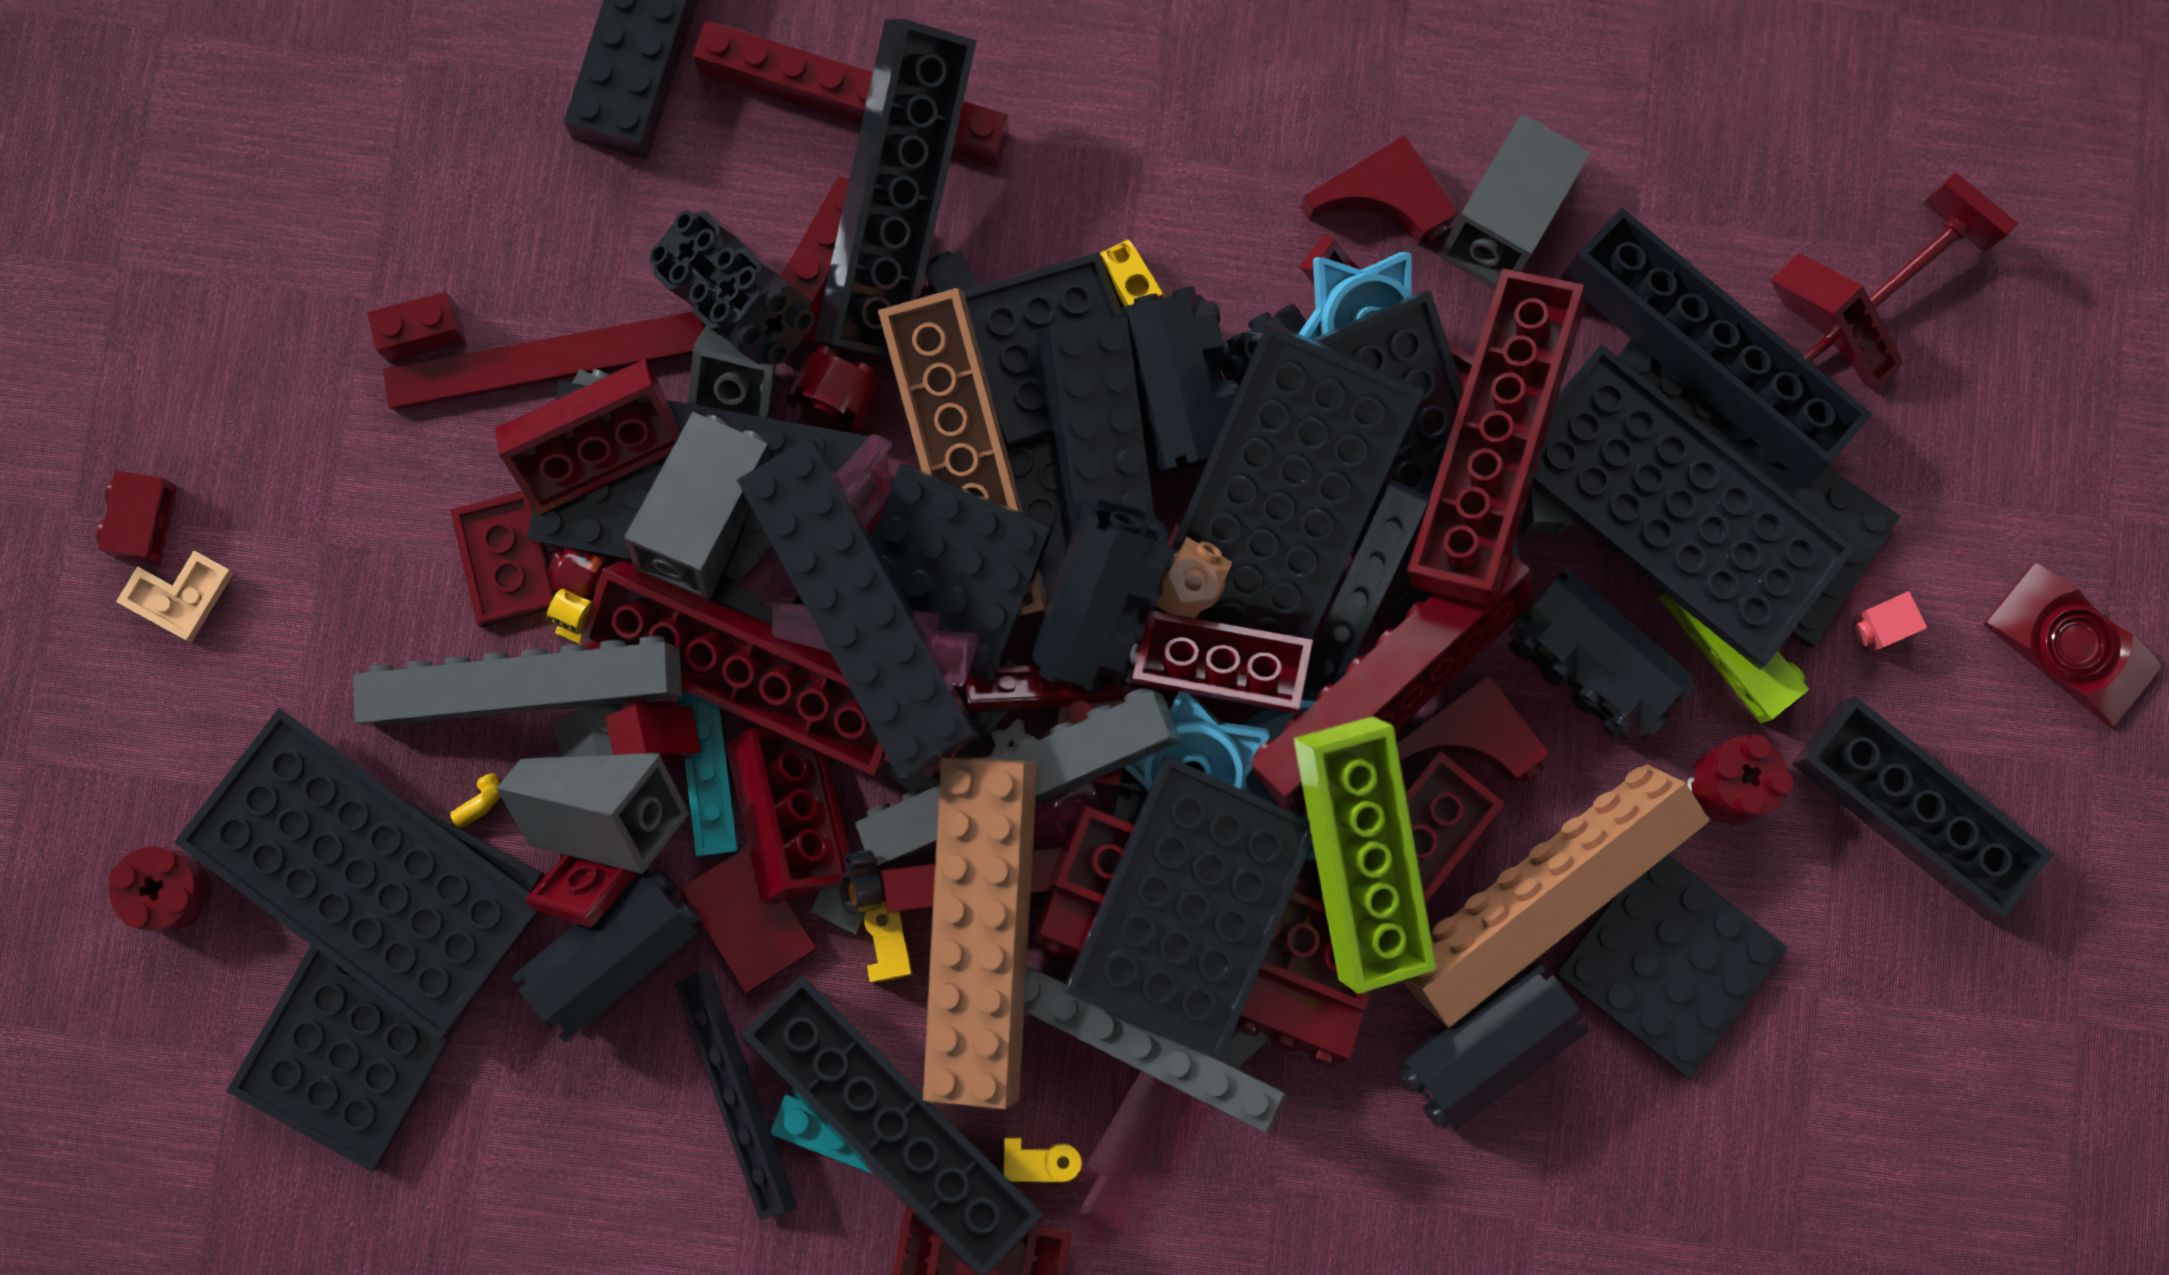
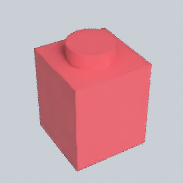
(1888, 622)

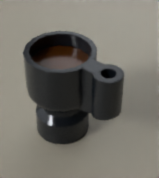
(861, 885)

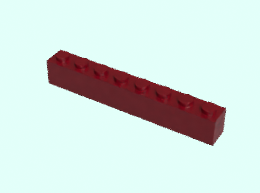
(825, 85)
(1273, 1007)

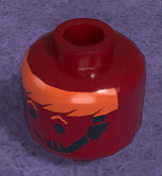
(576, 571)

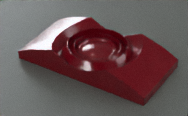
(2074, 643)
(921, 1253)

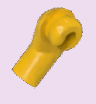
(479, 805)

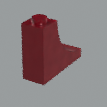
(1391, 185)
(1842, 314)
(1484, 726)

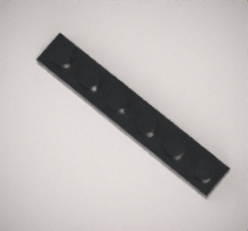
(1364, 586)
(735, 1095)

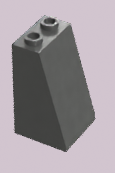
(1514, 201)
(696, 506)
(596, 806)

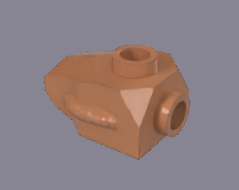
(1193, 580)

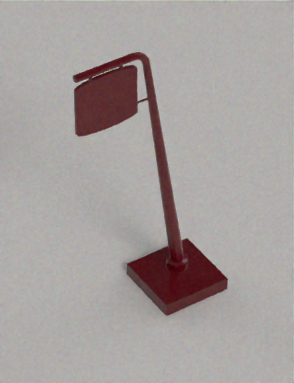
(1966, 215)

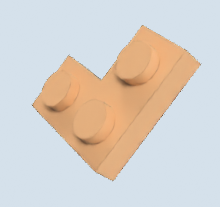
(178, 606)

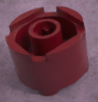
(834, 391)
(1741, 780)
(135, 886)

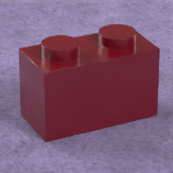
(416, 326)
(136, 517)
(654, 729)

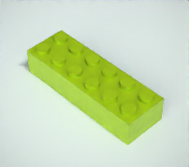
(1365, 854)

